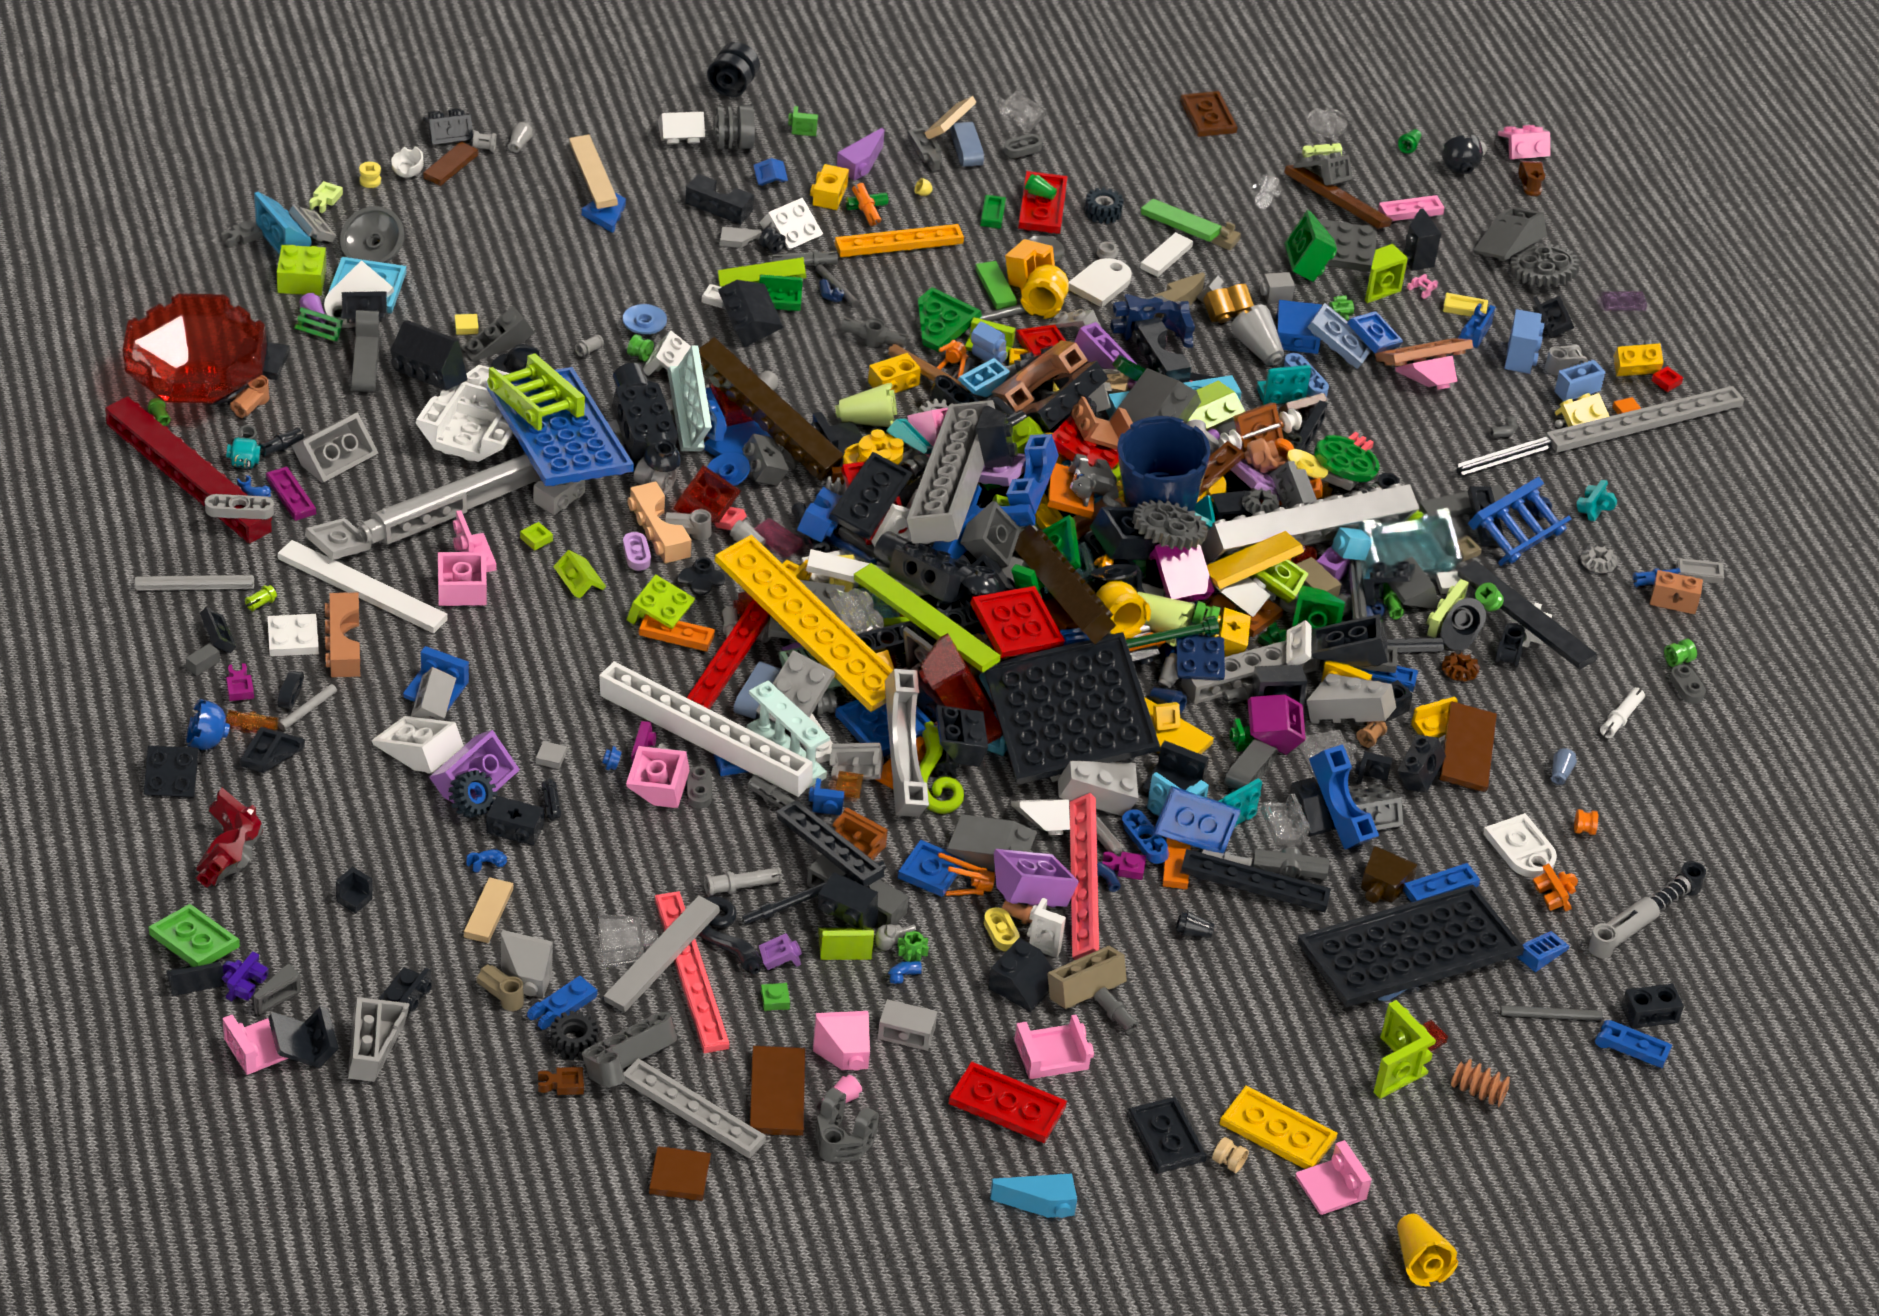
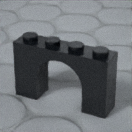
(1071, 388)

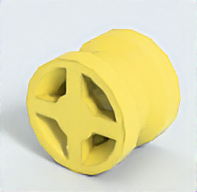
(370, 174)

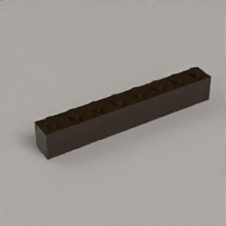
(769, 410)
(1065, 583)

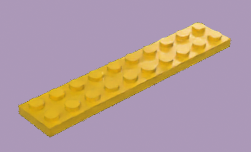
(807, 620)

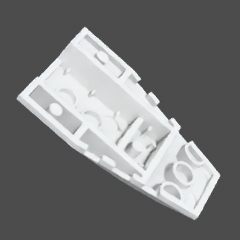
(466, 419)

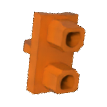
(1559, 896)

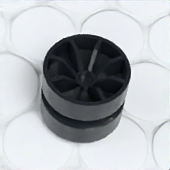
(733, 69)

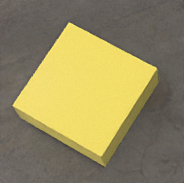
(466, 324)

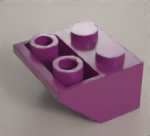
(1277, 721)

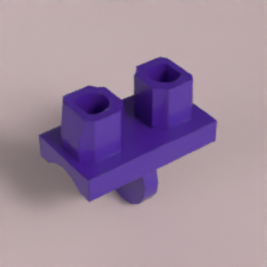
(239, 974)

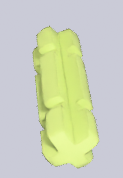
(1324, 149)

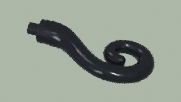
(743, 950)

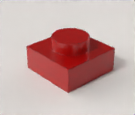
(1667, 379)

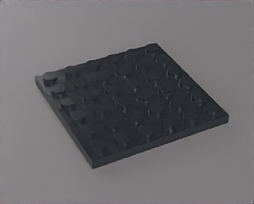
(1071, 707)

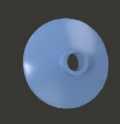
(644, 319)

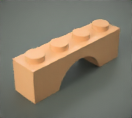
(668, 539)

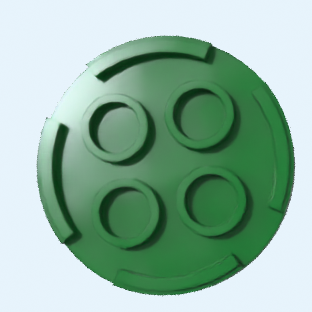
(1346, 459)

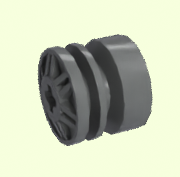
(734, 127)

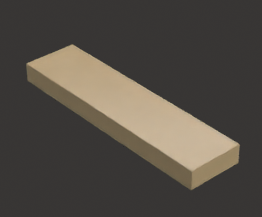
(950, 117)

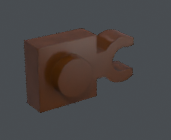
(566, 1081)

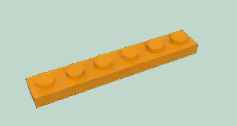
(899, 240)

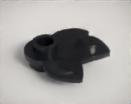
(701, 576)

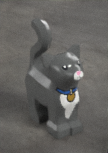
(1094, 480)

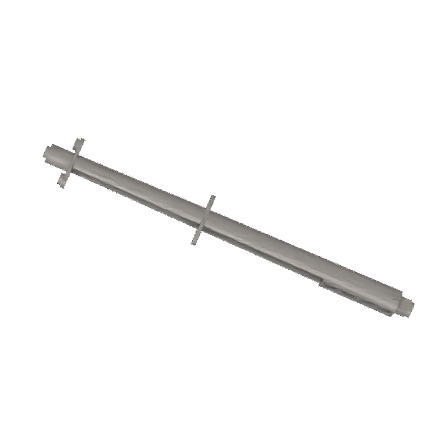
(442, 503)

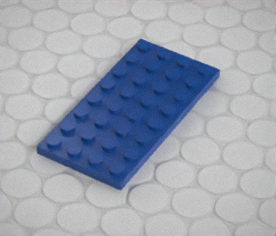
(567, 446)

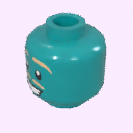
(243, 453)

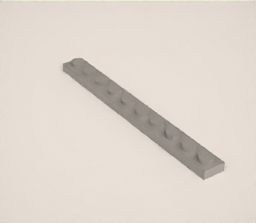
(1645, 419)

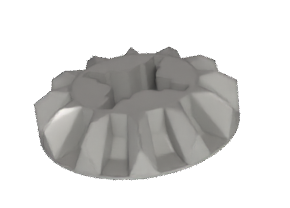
(1598, 564)

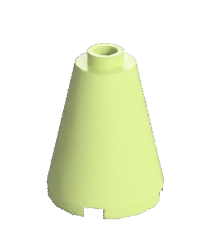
(869, 407)
(1168, 614)

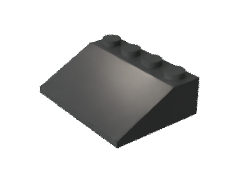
(1160, 396)

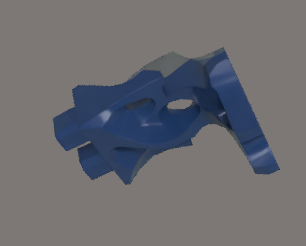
(1133, 309)

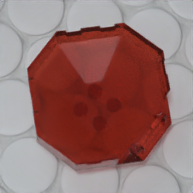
(194, 348)

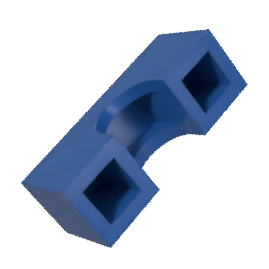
(816, 519)

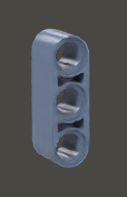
(967, 144)
(745, 703)

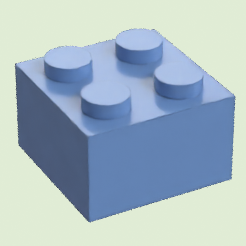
(1524, 341)

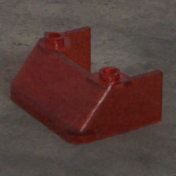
(955, 683)

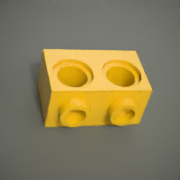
(899, 370)

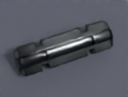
(551, 799)

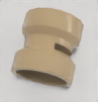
(1230, 1155)

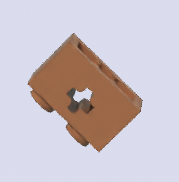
(1676, 592)

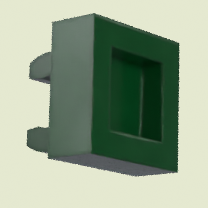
(1272, 635)

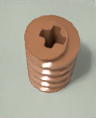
(1481, 1082)

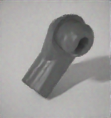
(1506, 430)

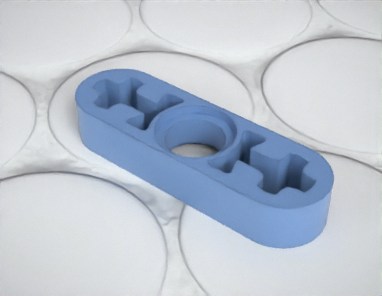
(1316, 383)

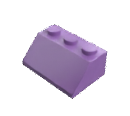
(481, 753)
(1033, 876)

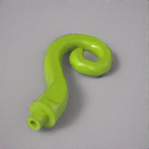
(932, 756)

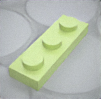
(1436, 618)

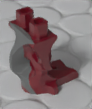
(233, 848)

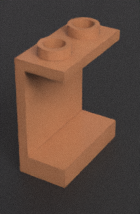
(1100, 430)

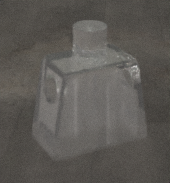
(622, 939)

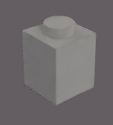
(1277, 287)

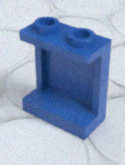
(1293, 323)

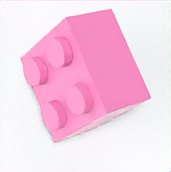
(462, 578)

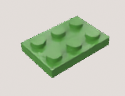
(194, 936)

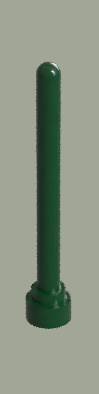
(1207, 626)

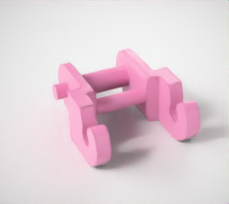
(1416, 282)

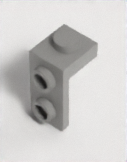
(1075, 318)

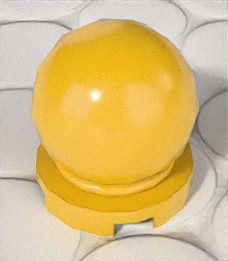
(1045, 291)
(1127, 606)

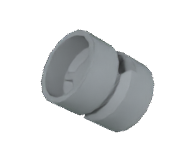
(644, 474)

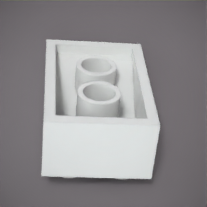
(420, 742)

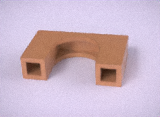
(1061, 358)

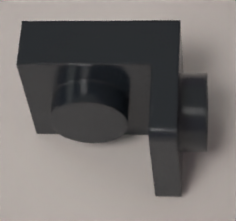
(1373, 766)

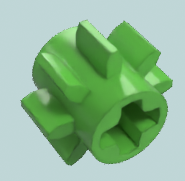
(1342, 306)
(913, 946)

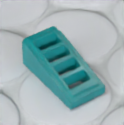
(905, 431)

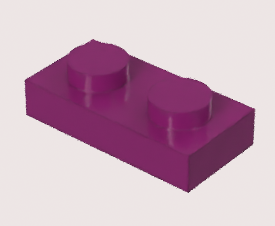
(644, 738)

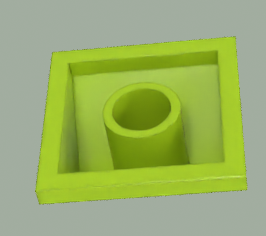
(1283, 579)
(846, 943)

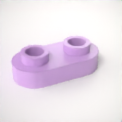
(636, 551)

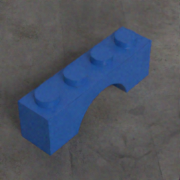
(1040, 461)
(1332, 774)

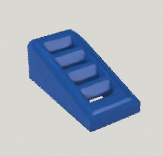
(1537, 961)

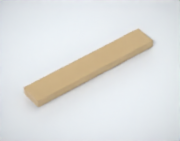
(593, 171)

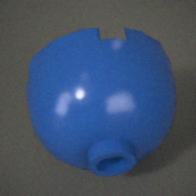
(207, 726)

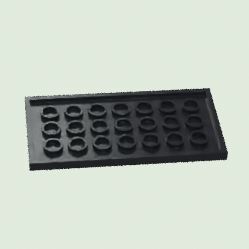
(1409, 945)

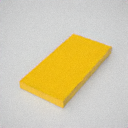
(1254, 559)
(1185, 736)
(1278, 1128)

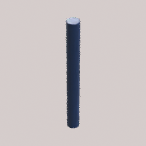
(849, 549)

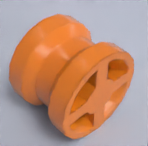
(1586, 822)

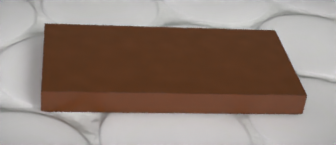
(1468, 746)
(778, 1090)

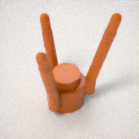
(954, 353)
(981, 878)

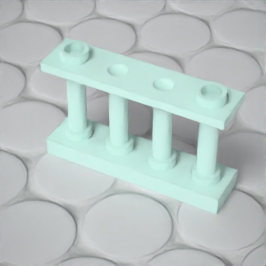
(791, 718)

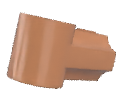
(255, 394)

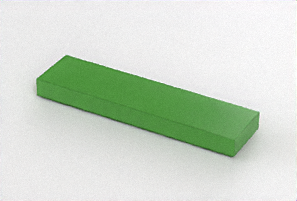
(1181, 220)

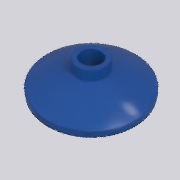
(731, 467)

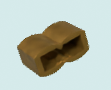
(1228, 302)

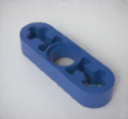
(1145, 845)

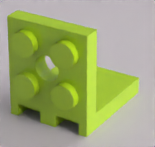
(1410, 1048)

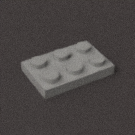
(802, 682)

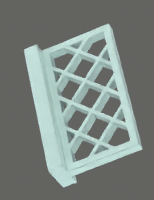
(690, 401)

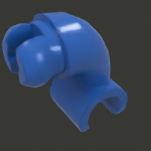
(253, 491)
(493, 856)

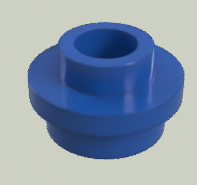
(611, 758)

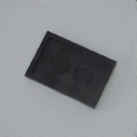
(1166, 1135)

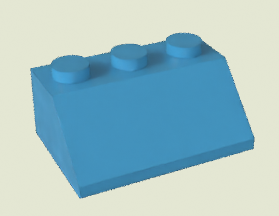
(278, 224)

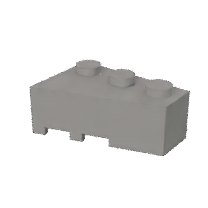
(1351, 697)
(1110, 783)
(373, 1035)

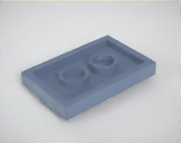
(1339, 336)

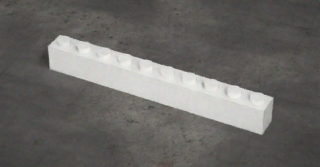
(706, 729)

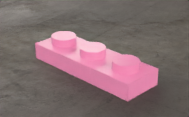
(1409, 208)

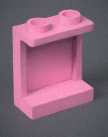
(1053, 1049)

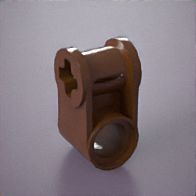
(1531, 177)

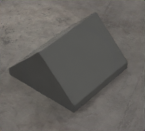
(1418, 591)

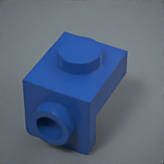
(826, 800)

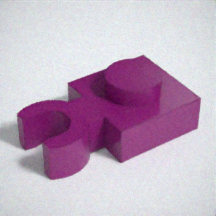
(239, 684)
(1128, 865)

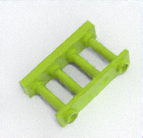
(543, 377)

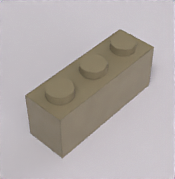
(1086, 976)

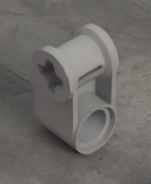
(1563, 357)

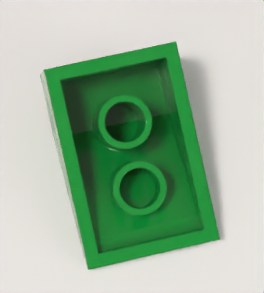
(1310, 247)

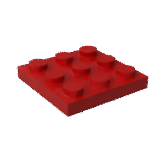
(1070, 442)
(1017, 621)

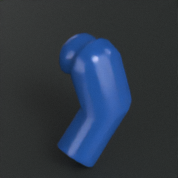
(904, 968)

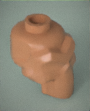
(1263, 455)

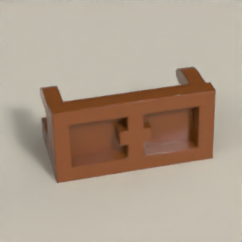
(861, 832)

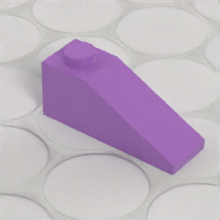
(861, 155)
(1099, 346)

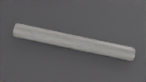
(205, 582)

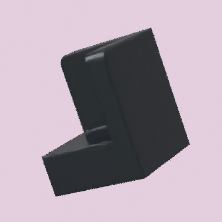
(354, 890)

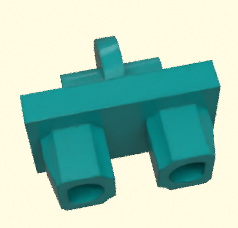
(1596, 500)

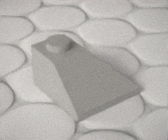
(528, 960)

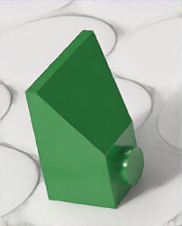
(1318, 608)

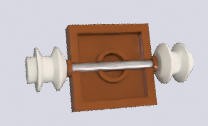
(1261, 423)

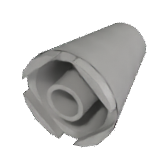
(1259, 334)

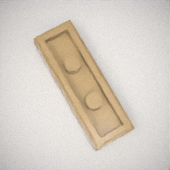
(488, 910)

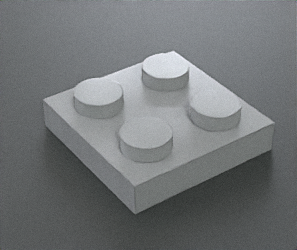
(337, 538)

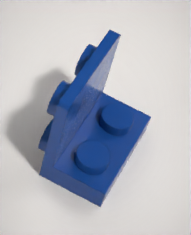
(449, 664)

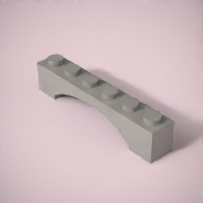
(908, 784)

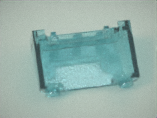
(1428, 540)

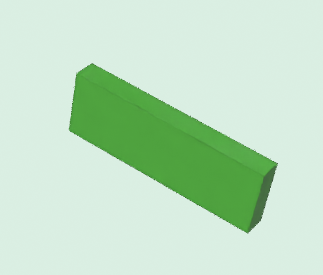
(996, 285)

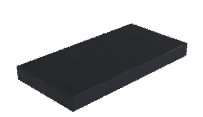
(870, 495)

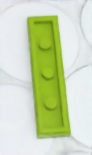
(789, 268)

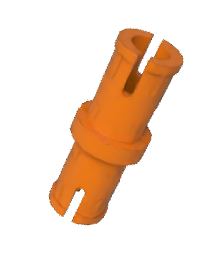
(866, 204)

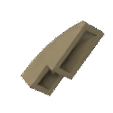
(1183, 290)

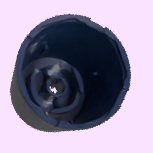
(1162, 461)

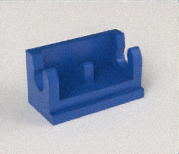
(1478, 325)

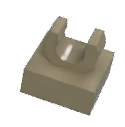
(1228, 237)

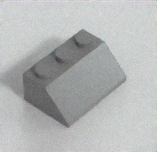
(335, 448)

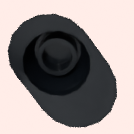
(515, 359)
(1463, 624)

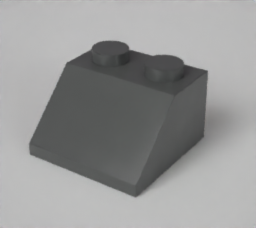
(991, 534)

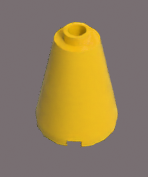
(1425, 1251)

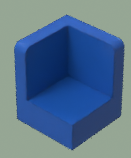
(770, 171)

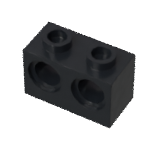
(1652, 1006)

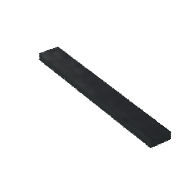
(1531, 617)

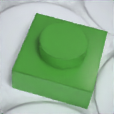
(775, 996)

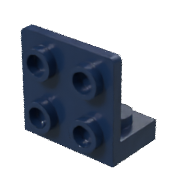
(1200, 657)

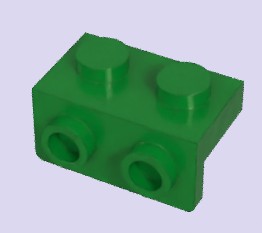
(784, 291)

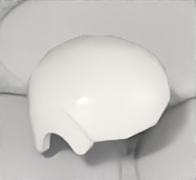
(407, 162)

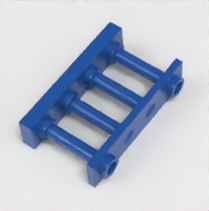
(1515, 500)

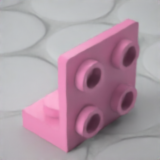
(471, 543)
(251, 1044)
(1336, 1182)

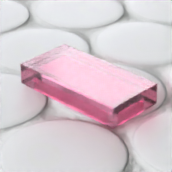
(779, 537)

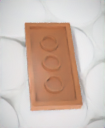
(1422, 351)

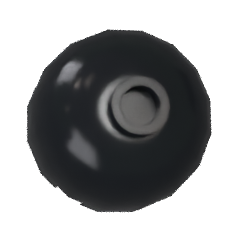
(1462, 154)

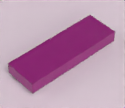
(291, 493)

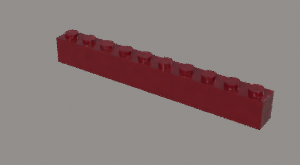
(179, 462)

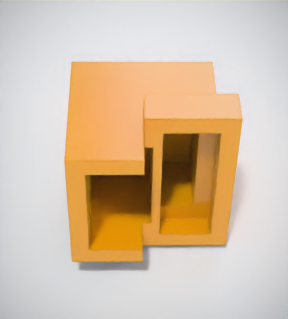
(1025, 259)

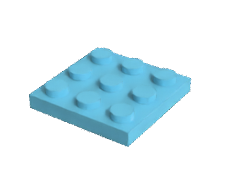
(391, 273)

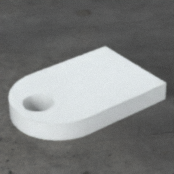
(359, 279)
(1100, 282)
(1521, 845)

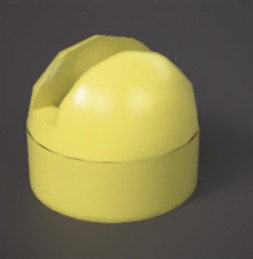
(923, 187)

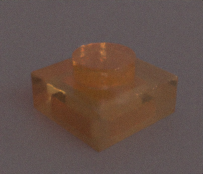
(849, 783)

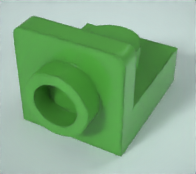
(803, 123)

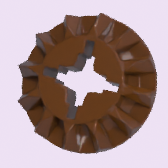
(1458, 672)

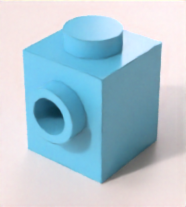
(1352, 543)

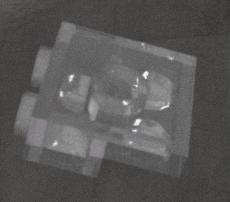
(857, 610)

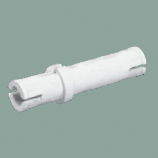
(1618, 717)

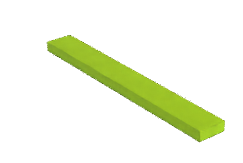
(926, 616)

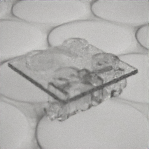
(1318, 742)

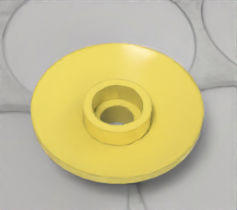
(1308, 462)

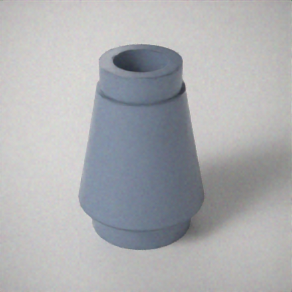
(1563, 763)

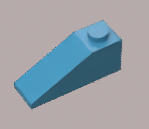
(985, 378)
(1040, 1195)

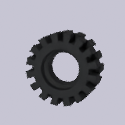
(569, 1024)

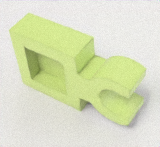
(324, 195)

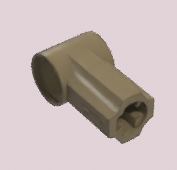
(506, 989)

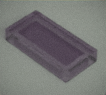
(1624, 301)

